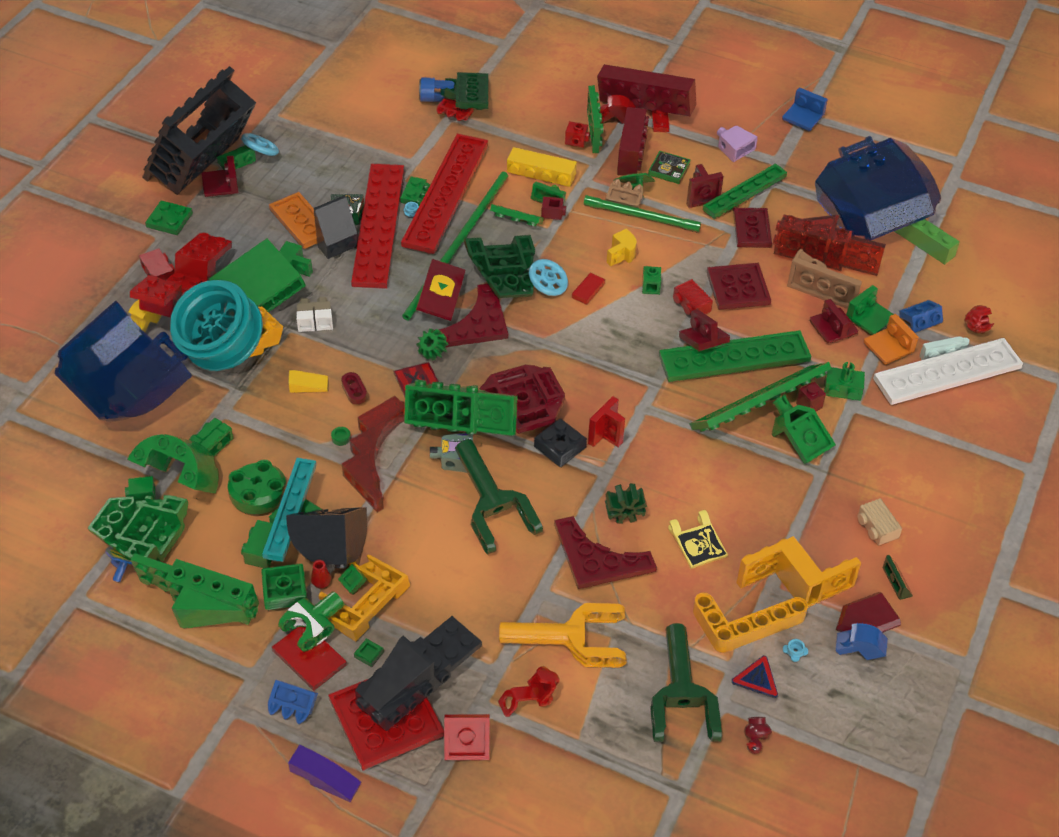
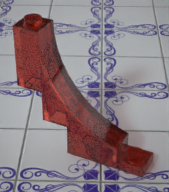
(374, 428)

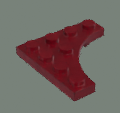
(482, 323)
(595, 563)

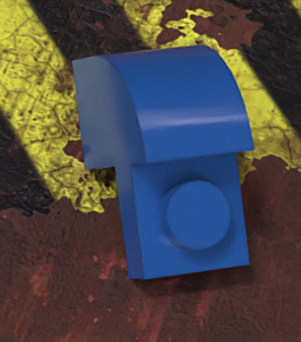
(862, 638)

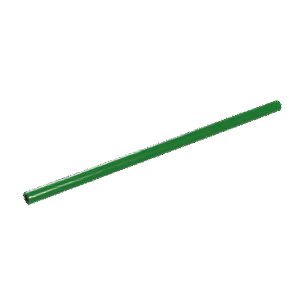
(409, 312)

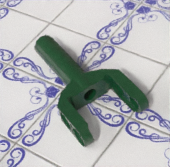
(491, 498)
(681, 690)

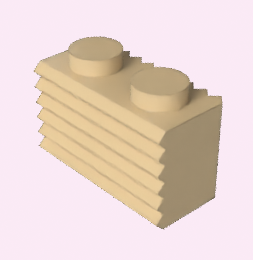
(879, 522)

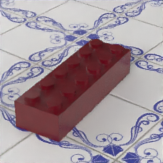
(648, 89)

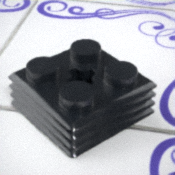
(560, 442)

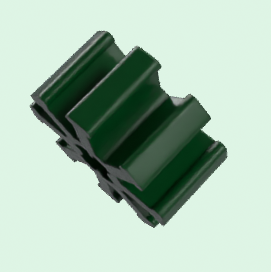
(625, 503)

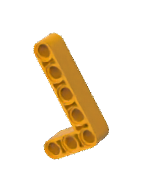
(748, 624)

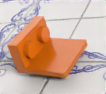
(892, 342)

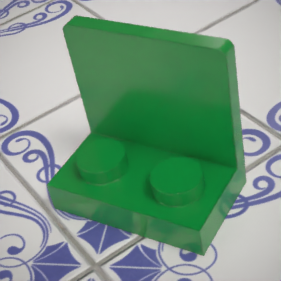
(867, 312)

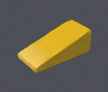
(307, 382)

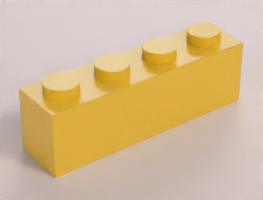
(541, 166)

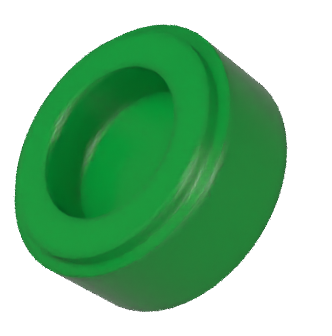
(340, 436)

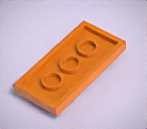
(297, 217)

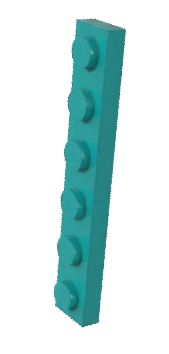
(291, 502)

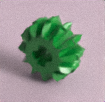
(432, 344)

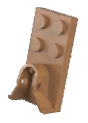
(820, 281)

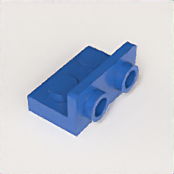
(922, 315)

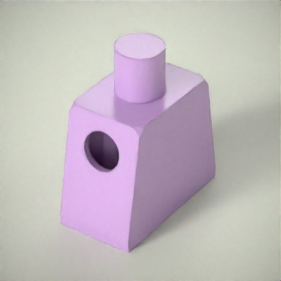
(736, 142)

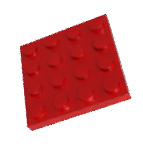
(374, 744)

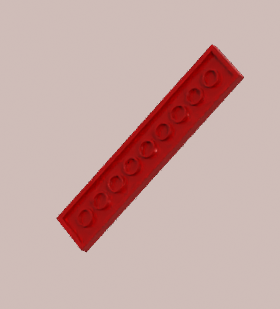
(444, 194)
(378, 226)

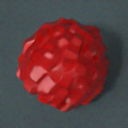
(978, 320)

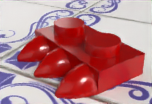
(448, 107)

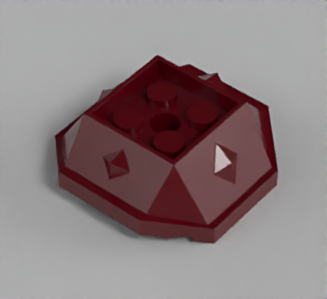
(536, 391)

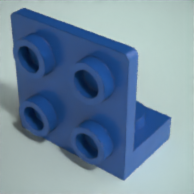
(806, 110)

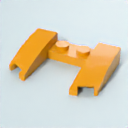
(387, 584)

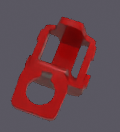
(540, 689)

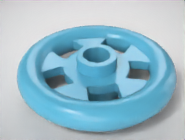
(259, 144)
(548, 277)

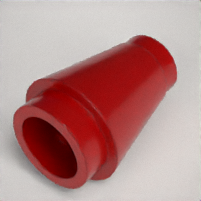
(320, 575)

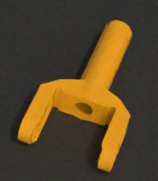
(571, 634)

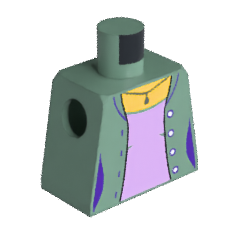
(447, 453)

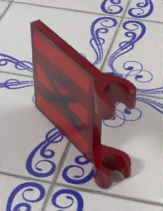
(417, 372)

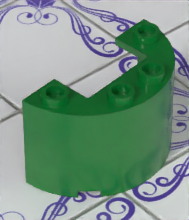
(199, 467)

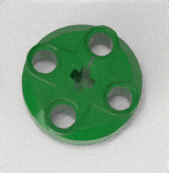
(256, 487)

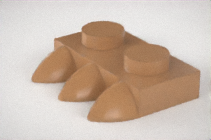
(625, 195)

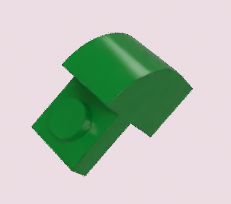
(294, 255)

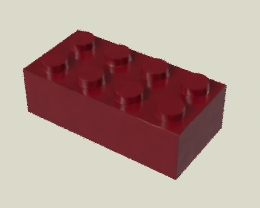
(632, 141)

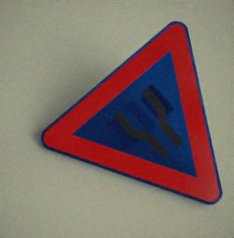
(757, 678)

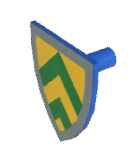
(119, 562)

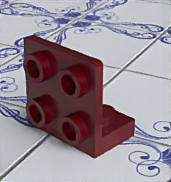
(221, 181)

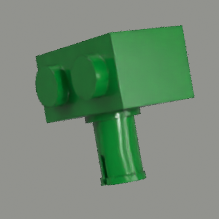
(844, 382)

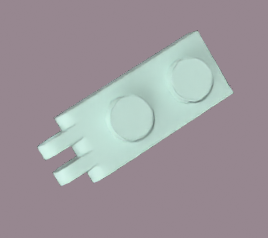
(942, 347)

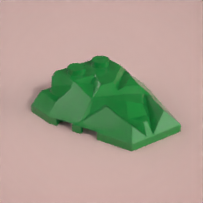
(141, 525)

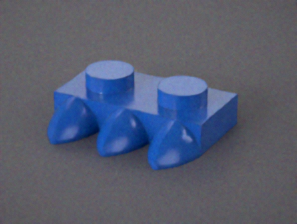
(291, 699)

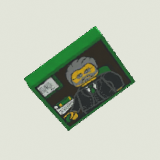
(669, 167)

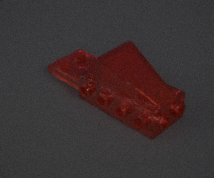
(827, 243)

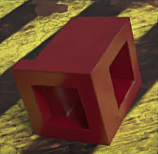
(553, 208)

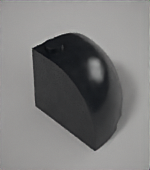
(329, 536)

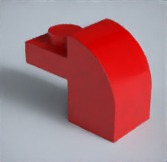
(616, 107)

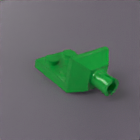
(802, 429)

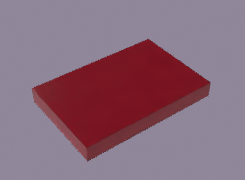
(752, 227)

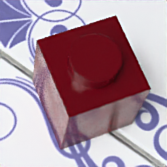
(811, 396)

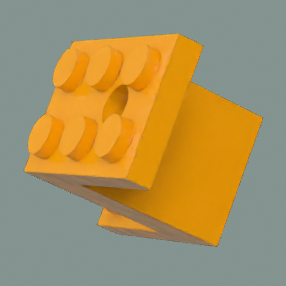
(798, 571)

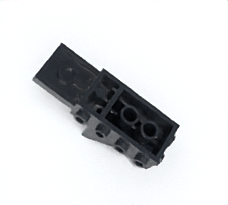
(415, 672)

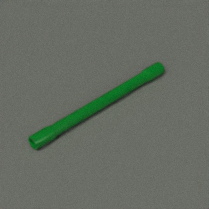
(684, 223)

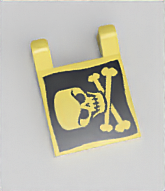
(698, 544)

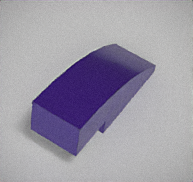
(323, 773)

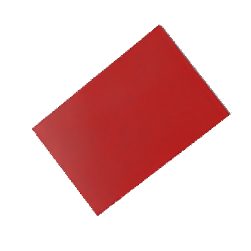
(313, 665)

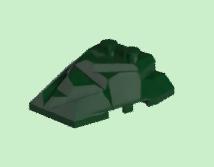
(505, 265)

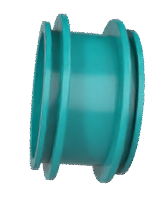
(202, 318)

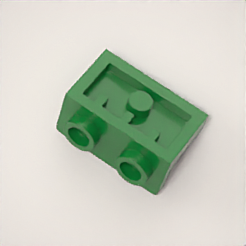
(242, 157)

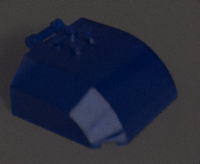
(877, 188)
(119, 367)

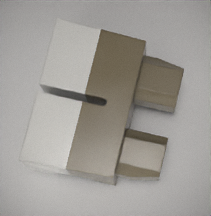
(307, 311)

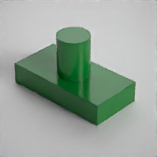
(540, 190)

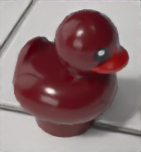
(756, 729)

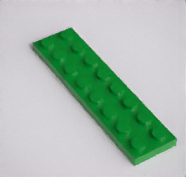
(735, 356)
(759, 397)

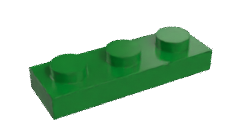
(516, 215)

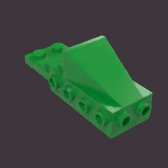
(459, 408)
(199, 593)

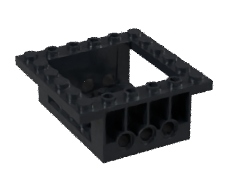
(176, 157)

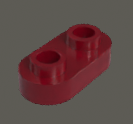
(356, 391)

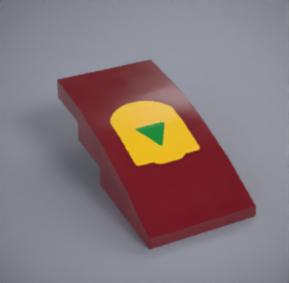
(441, 289)

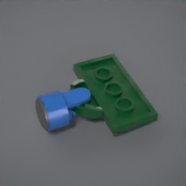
(468, 90)

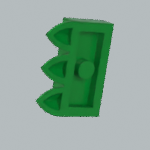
(415, 190)

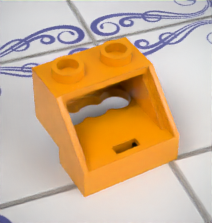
(271, 332)

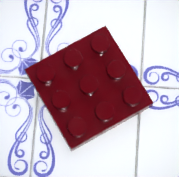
(738, 286)

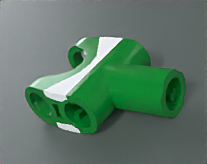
(313, 619)

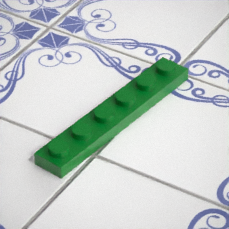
(744, 191)

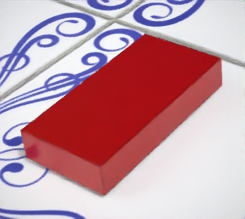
(588, 288)

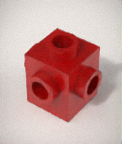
(577, 134)

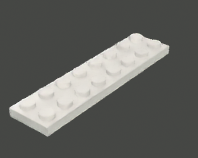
(947, 371)

